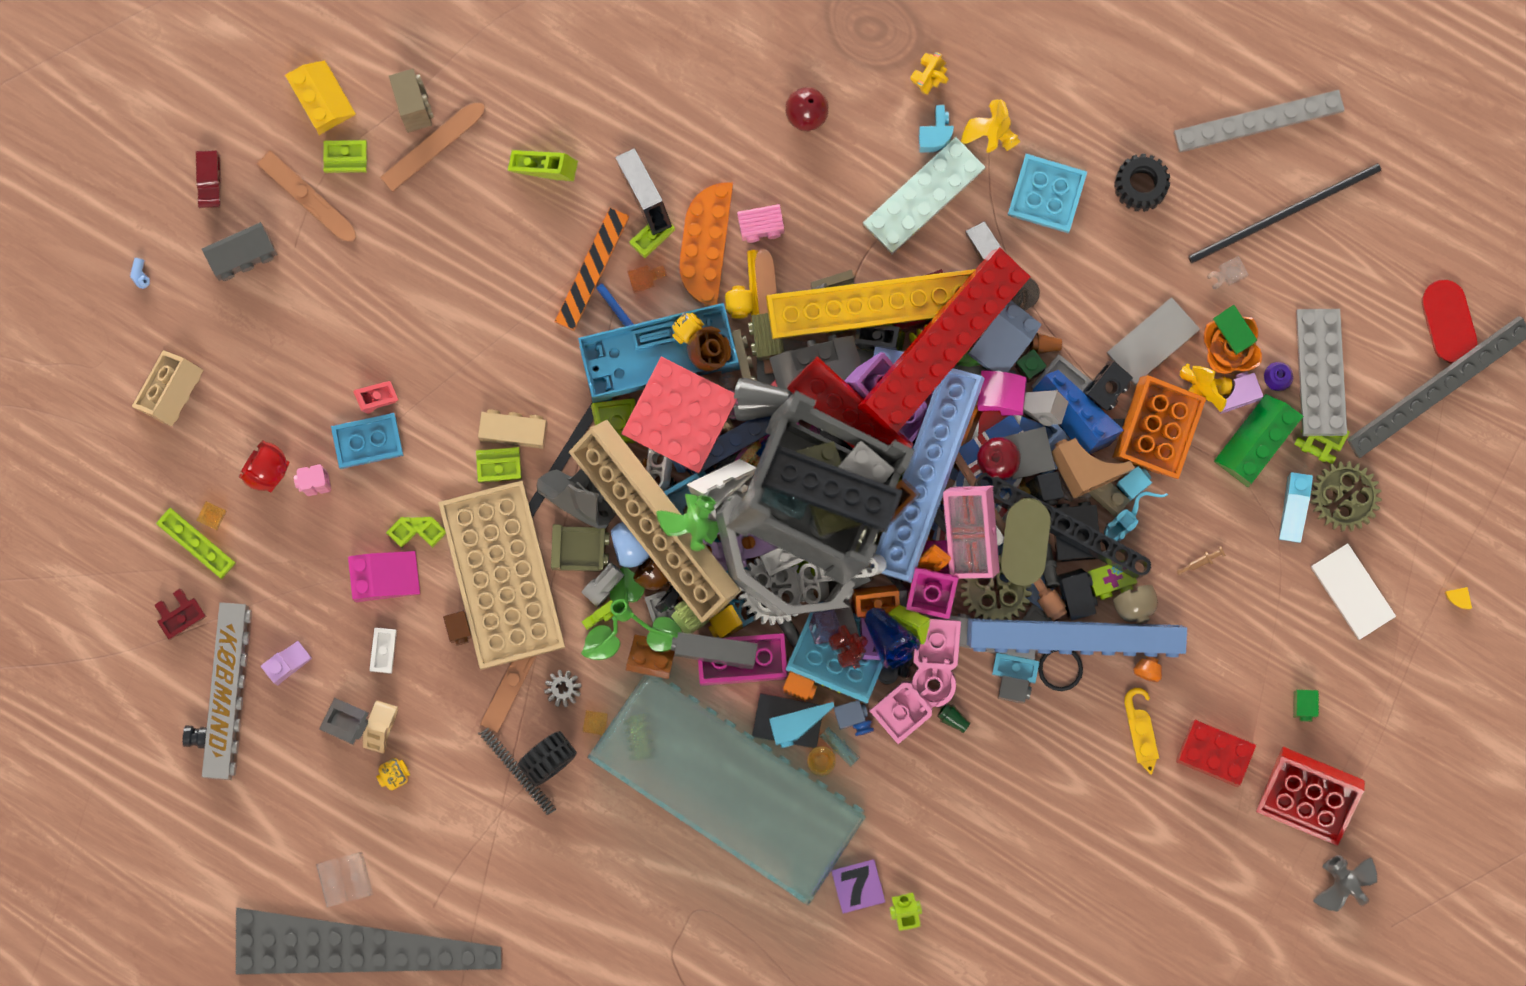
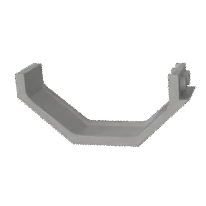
(755, 589)

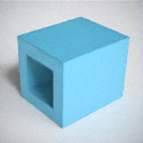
(1134, 483)

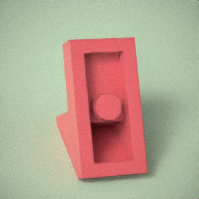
(375, 396)

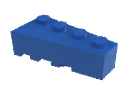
(1082, 417)

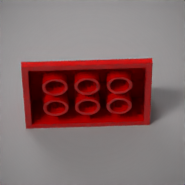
(1310, 796)

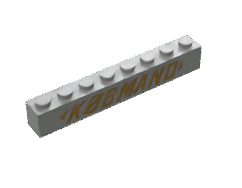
(225, 691)

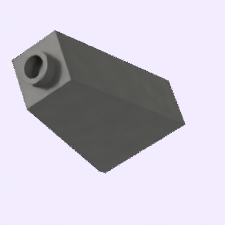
(715, 650)

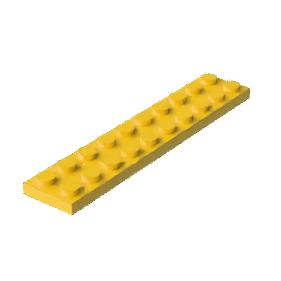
(861, 304)

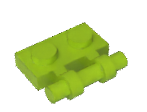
(1330, 442)

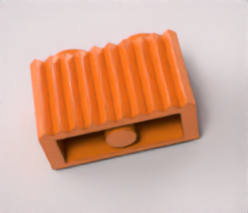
(799, 687)

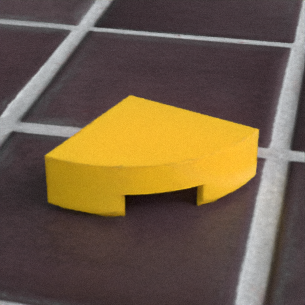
(1459, 598)

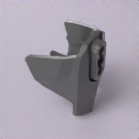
(577, 497)

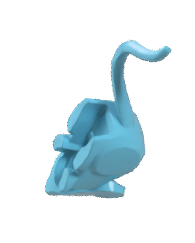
(1126, 520)

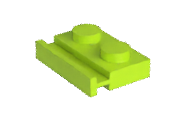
(345, 156)
(498, 464)

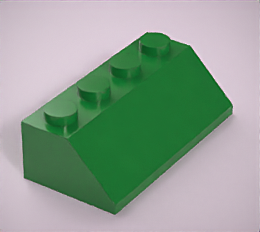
(1258, 439)

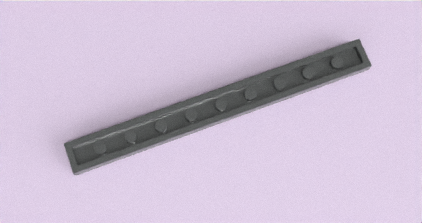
(1438, 387)

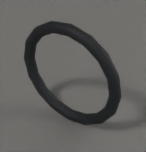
(1056, 688)

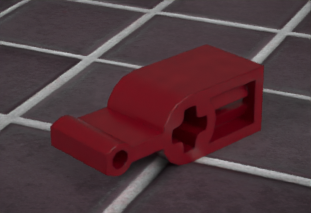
(208, 178)

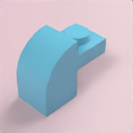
(938, 136)

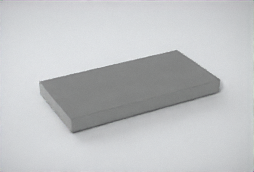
(1153, 340)

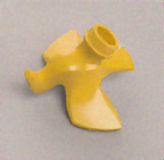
(995, 128)
(1206, 385)

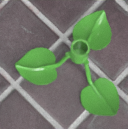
(603, 643)

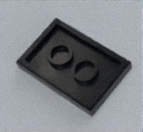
(774, 706)

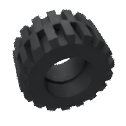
(1147, 166)
(547, 758)

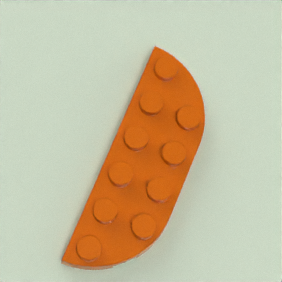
(705, 242)

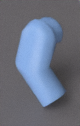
(138, 275)

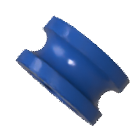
(863, 728)

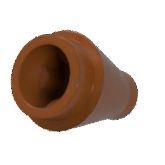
(1045, 344)

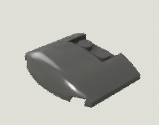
(838, 354)

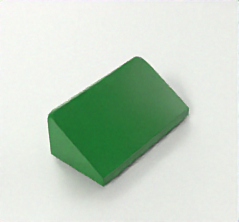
(1235, 329)

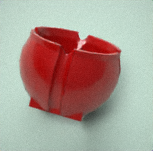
(264, 467)

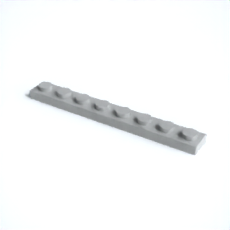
(1258, 121)

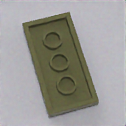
(826, 521)

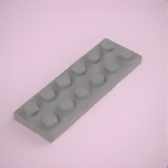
(1321, 372)

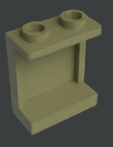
(579, 548)

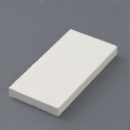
(1353, 591)

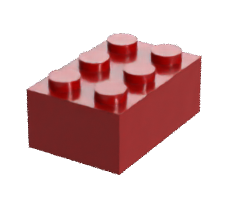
(1216, 753)

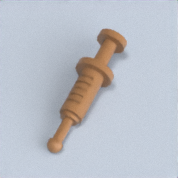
(1202, 561)

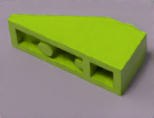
(543, 164)

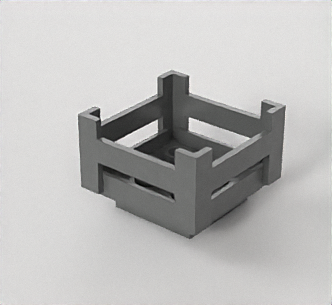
(800, 537)

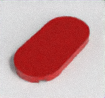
(1448, 320)

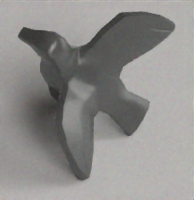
(1346, 883)

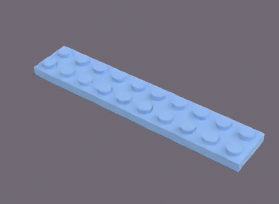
(930, 470)

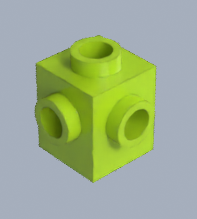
(906, 911)

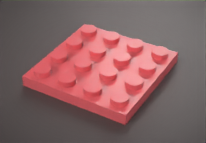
(680, 415)

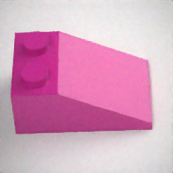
(383, 575)

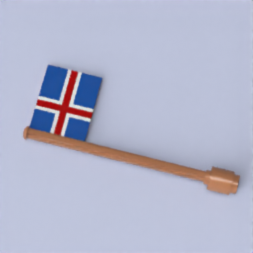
(967, 463)

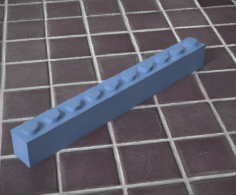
(1076, 637)

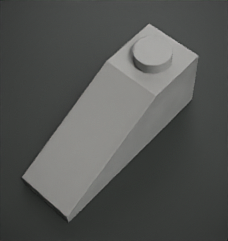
(1045, 407)

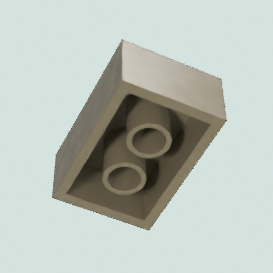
(411, 100)

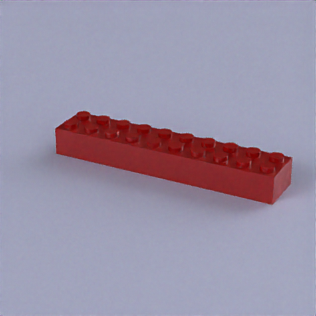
(943, 342)

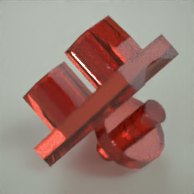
(852, 645)

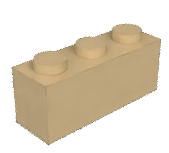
(512, 429)

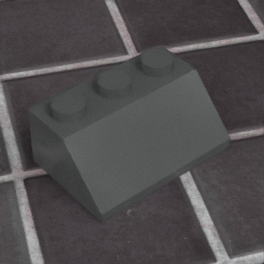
(240, 252)

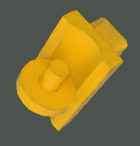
(933, 73)

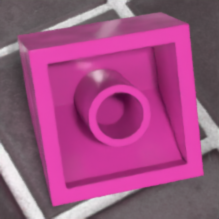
(932, 593)

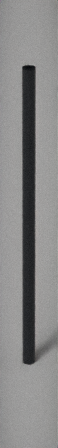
(1284, 213)

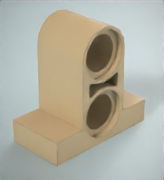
(379, 726)

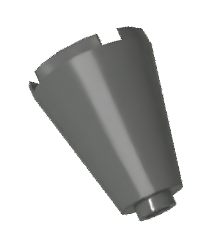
(757, 399)

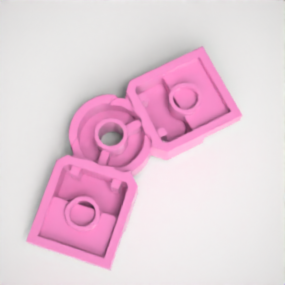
(913, 701)

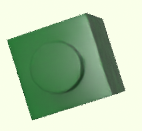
(1306, 705)

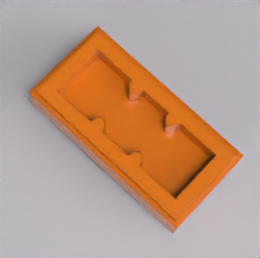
(934, 559)

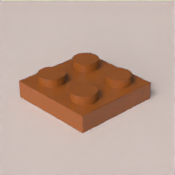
(647, 661)

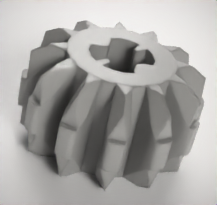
(556, 692)

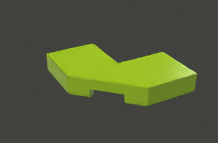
(408, 527)

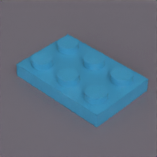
(367, 441)

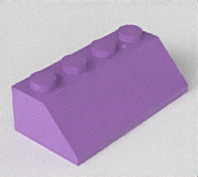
(868, 375)

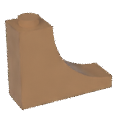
(1084, 472)

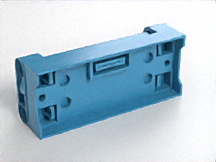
(632, 352)

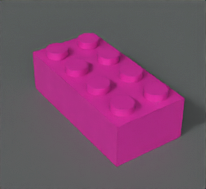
(768, 665)

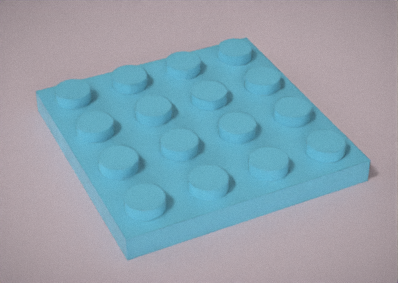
(822, 665)

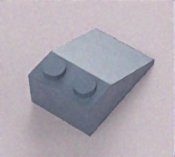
(1005, 339)

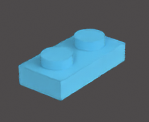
(1015, 667)

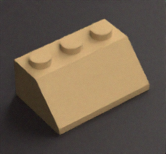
(167, 388)

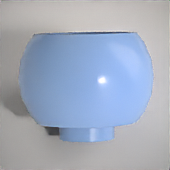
(627, 548)

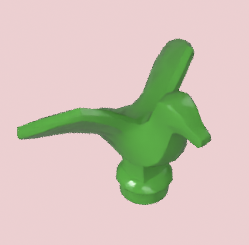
(693, 522)

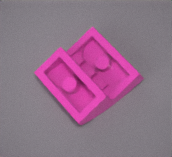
(1002, 392)

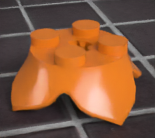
(1226, 361)

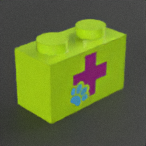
(1109, 580)

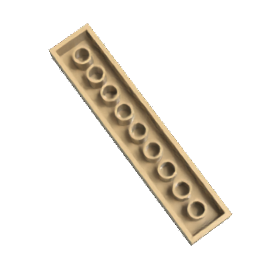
(636, 500)

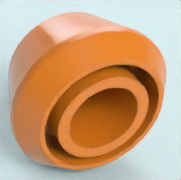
(1148, 669)

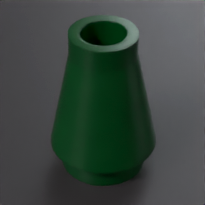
(952, 717)

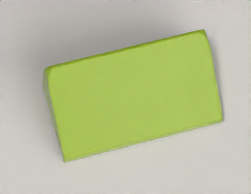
(912, 621)

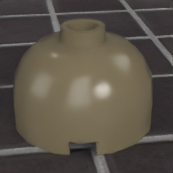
(1137, 605)

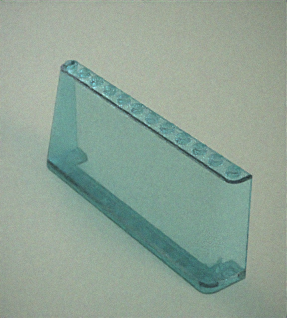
(728, 787)

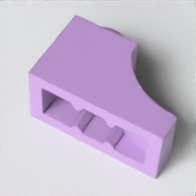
(1244, 392)
(286, 663)

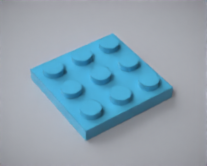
(1047, 193)

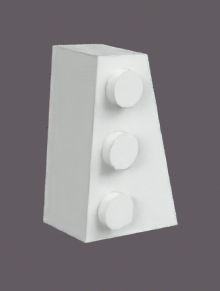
(724, 483)

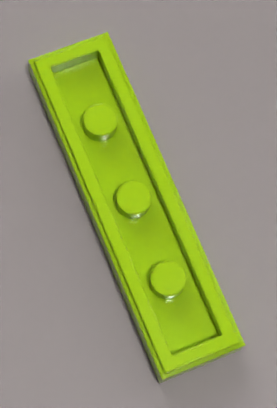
(195, 543)

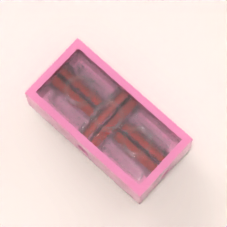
(971, 531)

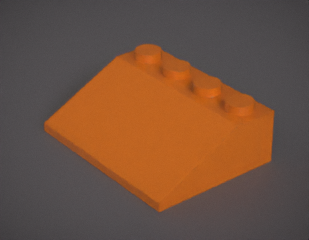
(1159, 427)

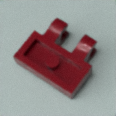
(182, 617)

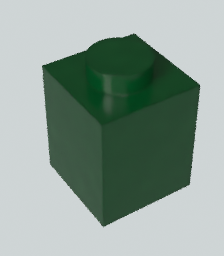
(1030, 366)

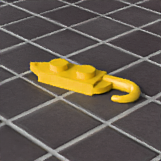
(1141, 731)

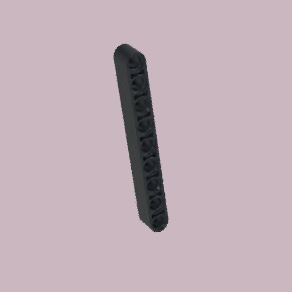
(1073, 526)

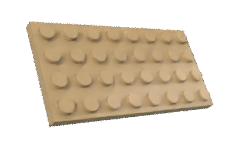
(501, 575)

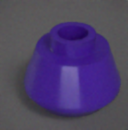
(1275, 381)

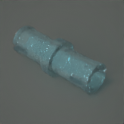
(839, 746)

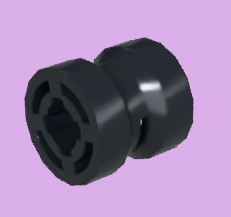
(194, 736)

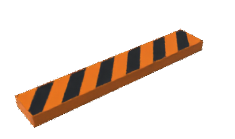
(592, 269)

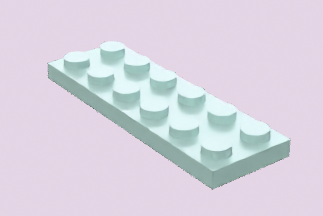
(924, 195)

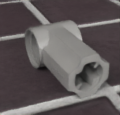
(599, 589)

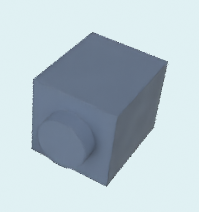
(850, 714)

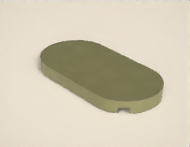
(1025, 542)

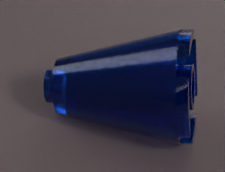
(890, 638)

